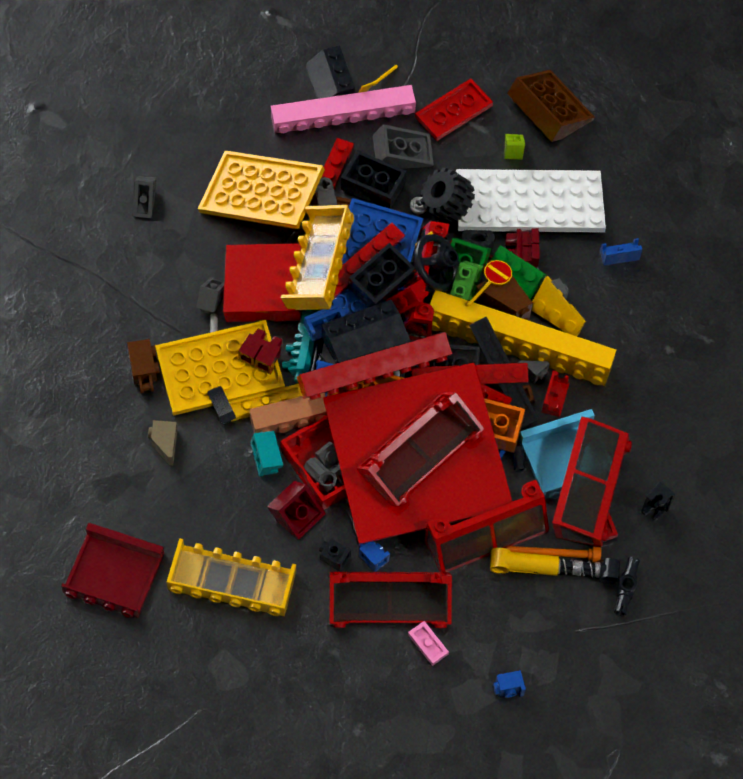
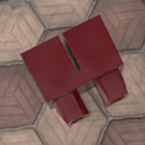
(525, 244)
(259, 352)

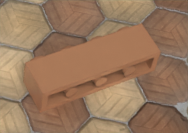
(287, 414)

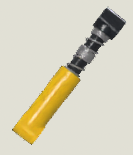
(505, 561)

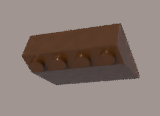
(549, 104)

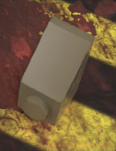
(164, 438)

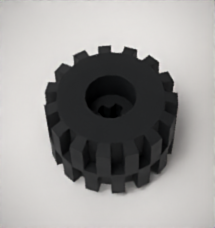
(447, 195)

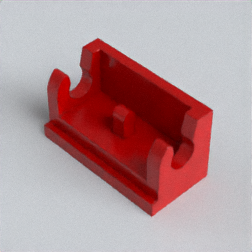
(409, 296)
(555, 395)

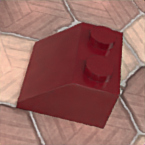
(296, 509)

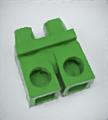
(464, 281)

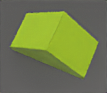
(514, 146)

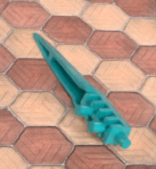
(301, 350)

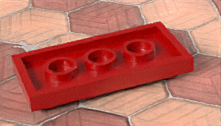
(453, 109)

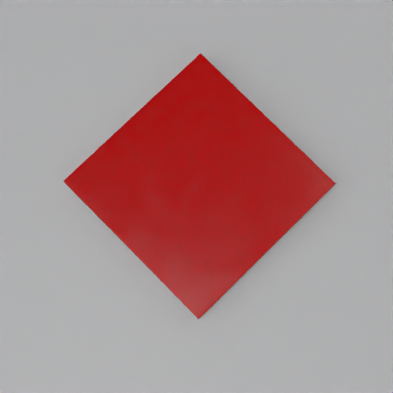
(456, 490)

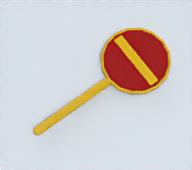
(495, 272)

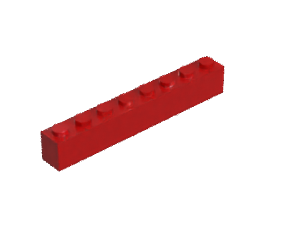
(374, 365)

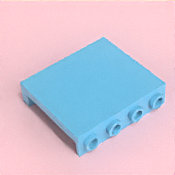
(549, 451)

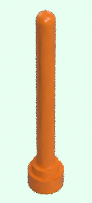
(592, 554)

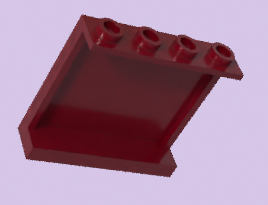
(113, 571)

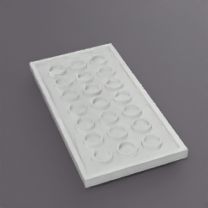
(534, 200)

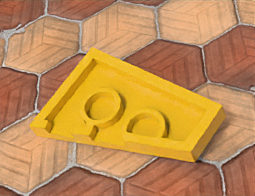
(555, 308)

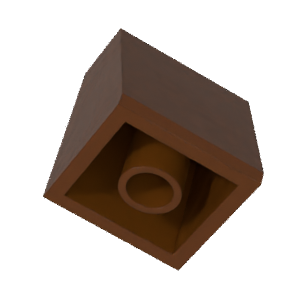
(506, 298)

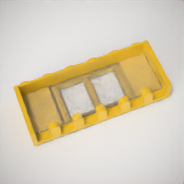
(319, 258)
(231, 579)

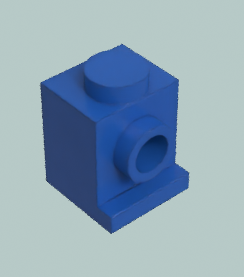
(373, 555)
(509, 684)

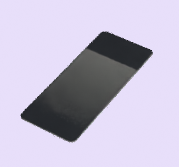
(221, 405)

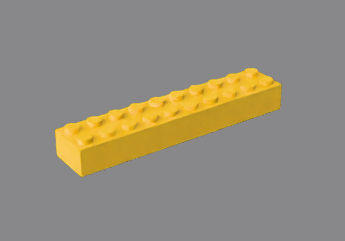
(525, 338)

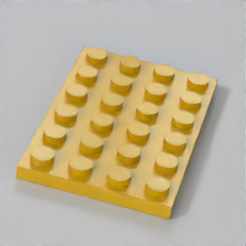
(261, 189)
(210, 361)

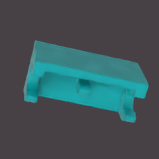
(266, 453)

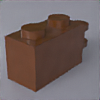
(143, 364)

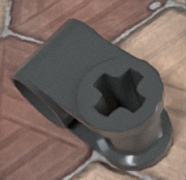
(325, 193)

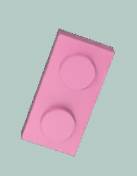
(428, 643)

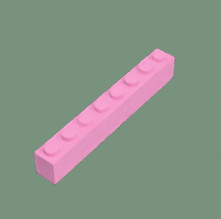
(343, 109)

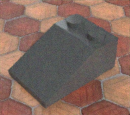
(403, 147)

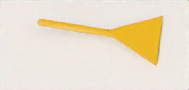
(365, 88)

